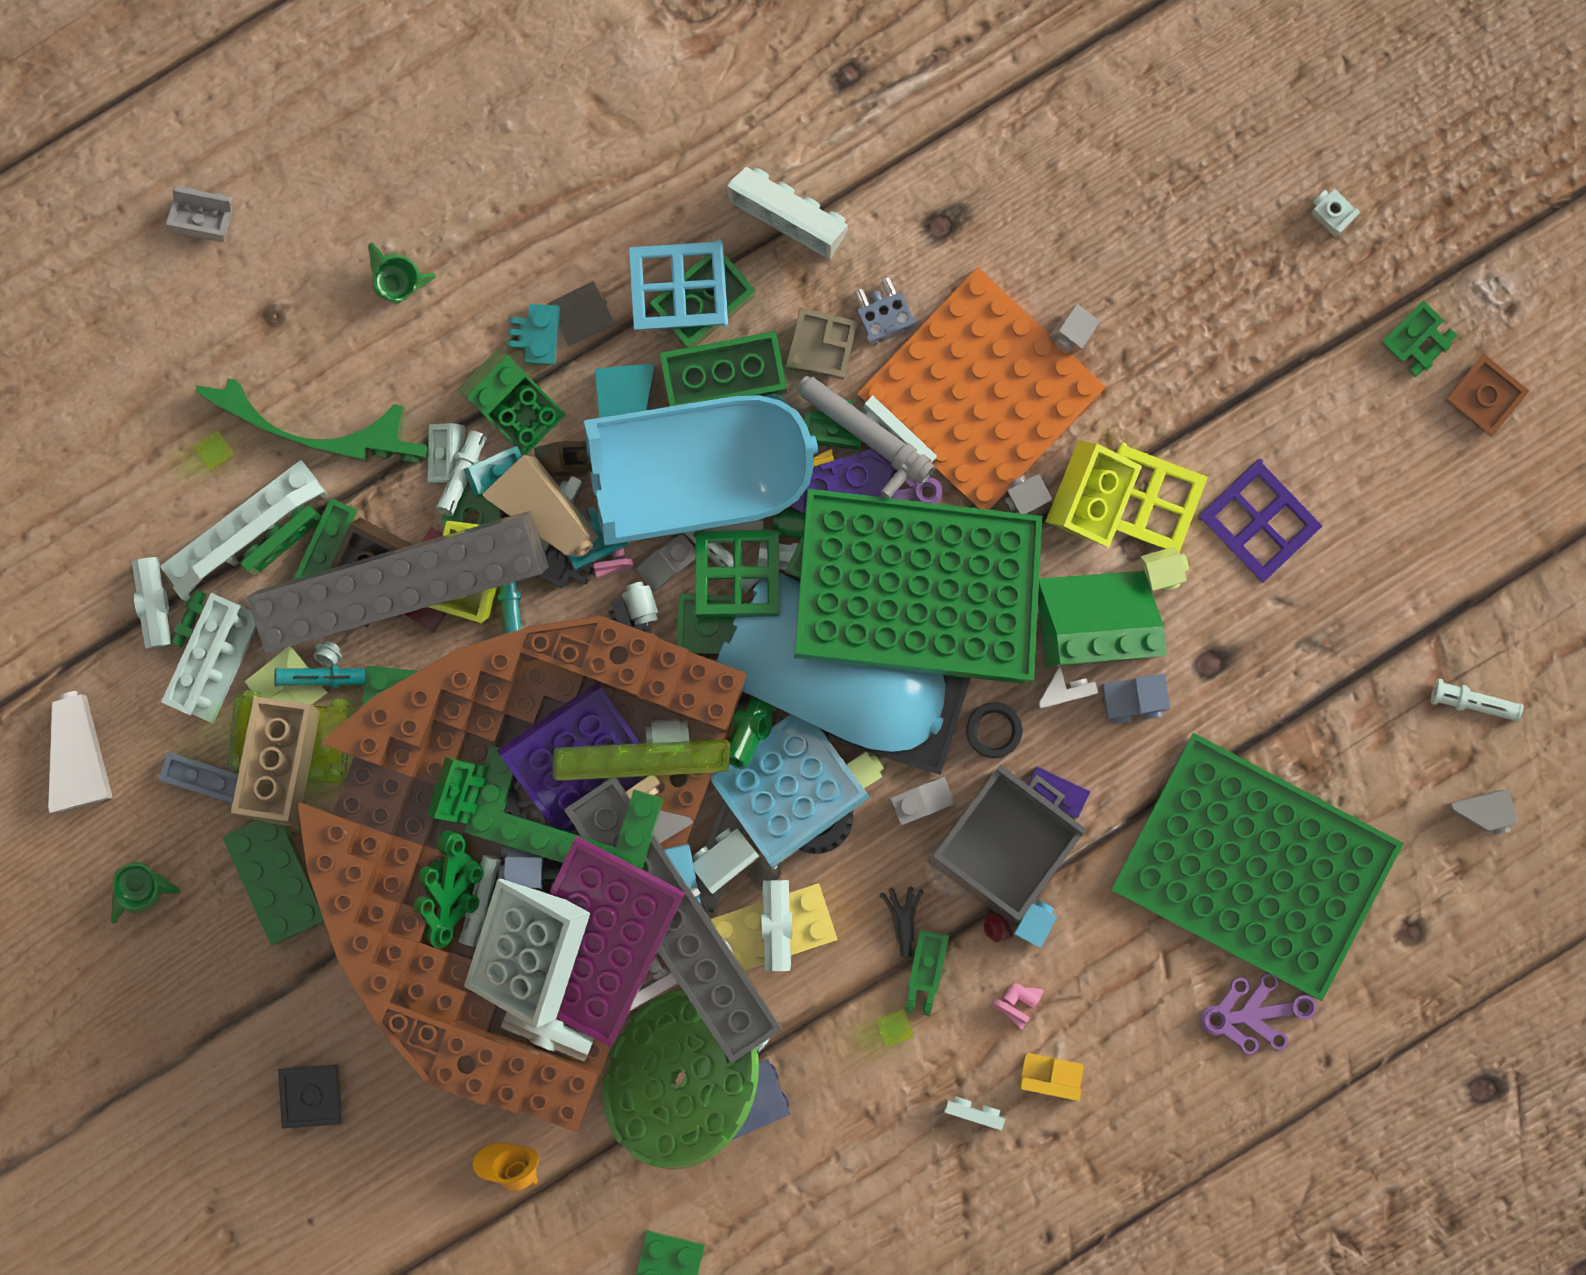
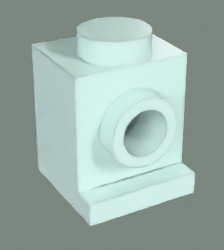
(1334, 222)

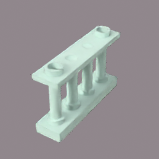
(211, 659)

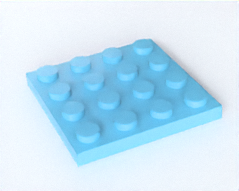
(790, 789)

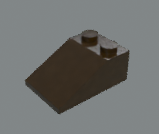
(365, 541)

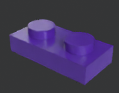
(1074, 795)

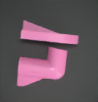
(617, 564)
(1027, 995)

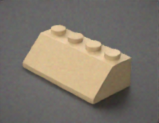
(275, 761)

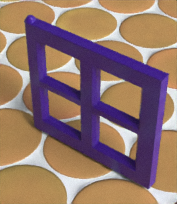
(1260, 520)

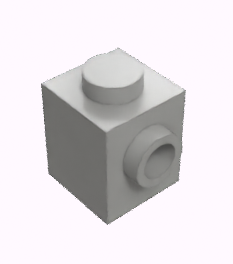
(1074, 330)
(1027, 495)

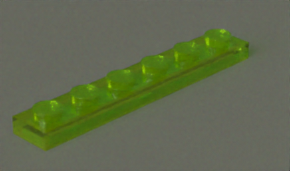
(641, 759)

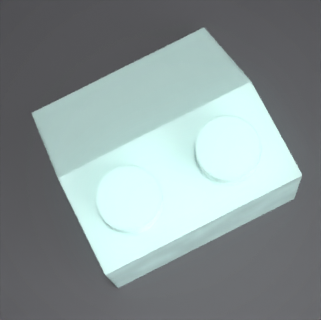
(724, 860)

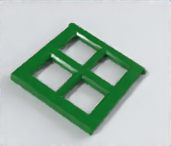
(768, 572)

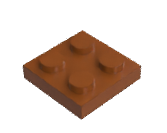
(1487, 395)

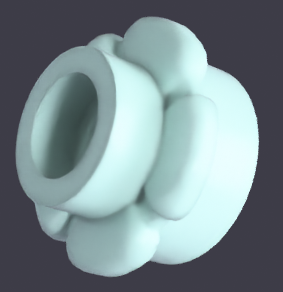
(327, 653)

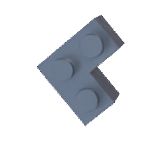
(1136, 697)
(522, 868)

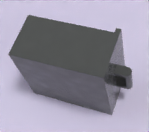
(1007, 843)

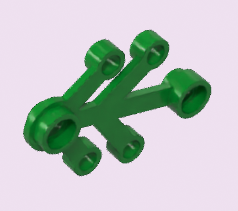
(440, 927)

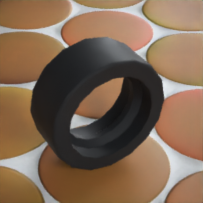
(1010, 714)

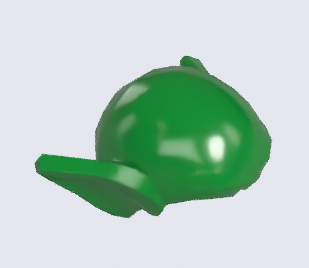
(395, 275)
(137, 889)

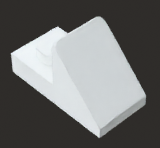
(1057, 693)

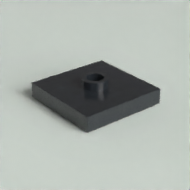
(310, 1096)

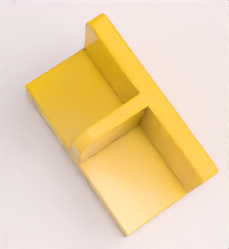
(1051, 1076)

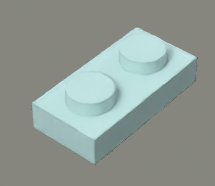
(987, 1116)

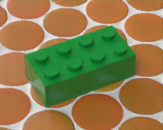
(724, 370)
(274, 879)

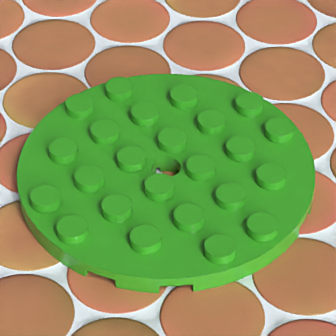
(640, 1094)

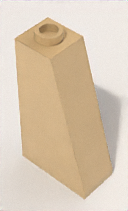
(532, 488)

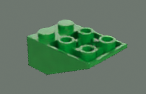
(511, 401)

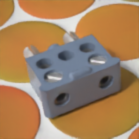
(888, 325)

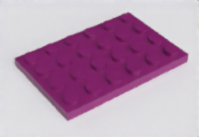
(621, 938)

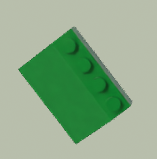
(1099, 619)

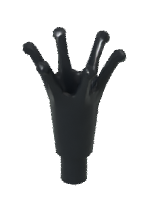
(903, 918)

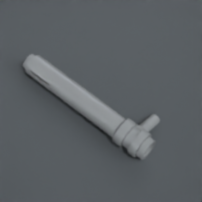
(901, 455)

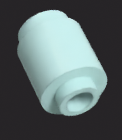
(640, 603)
(667, 731)

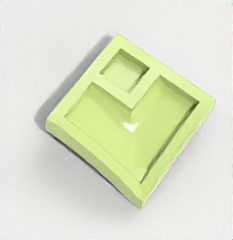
(263, 680)

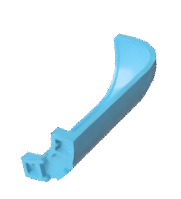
(697, 466)
(854, 702)

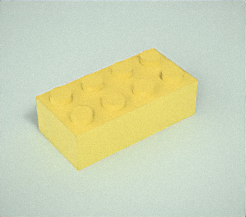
(809, 926)

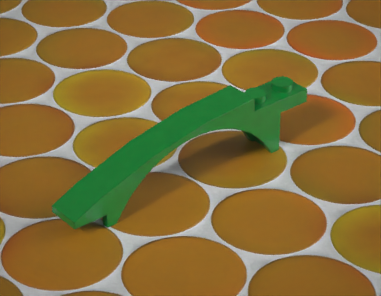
(380, 437)

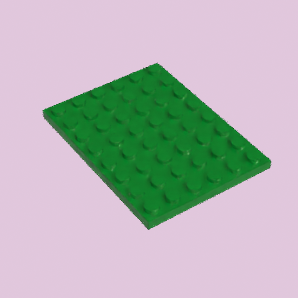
(918, 587)
(1257, 866)

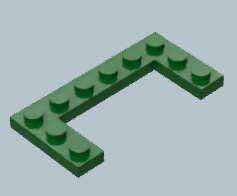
(549, 842)

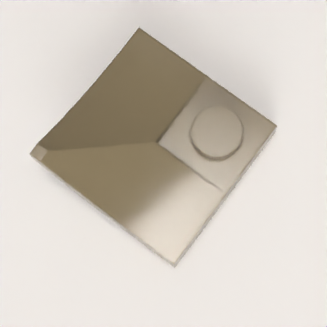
(821, 344)

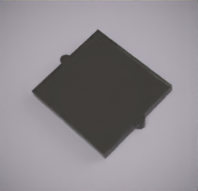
(582, 313)

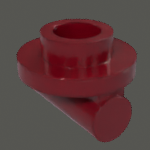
(997, 928)

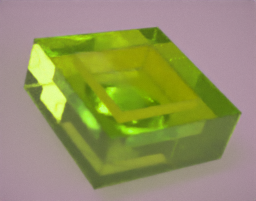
(214, 450)
(895, 1028)

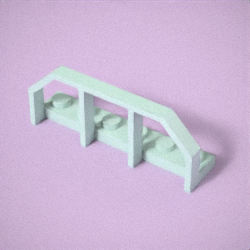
(241, 527)

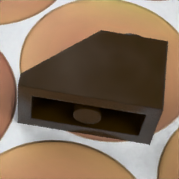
(564, 458)

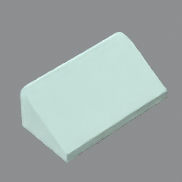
(443, 446)

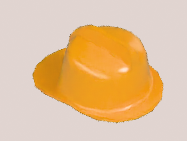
(508, 1165)

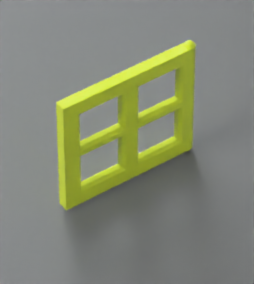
(1150, 498)

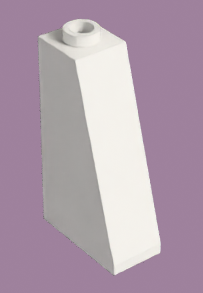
(75, 756)

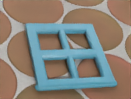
(678, 285)

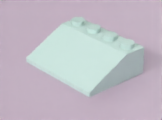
(787, 212)
(526, 952)

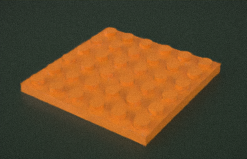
(983, 389)

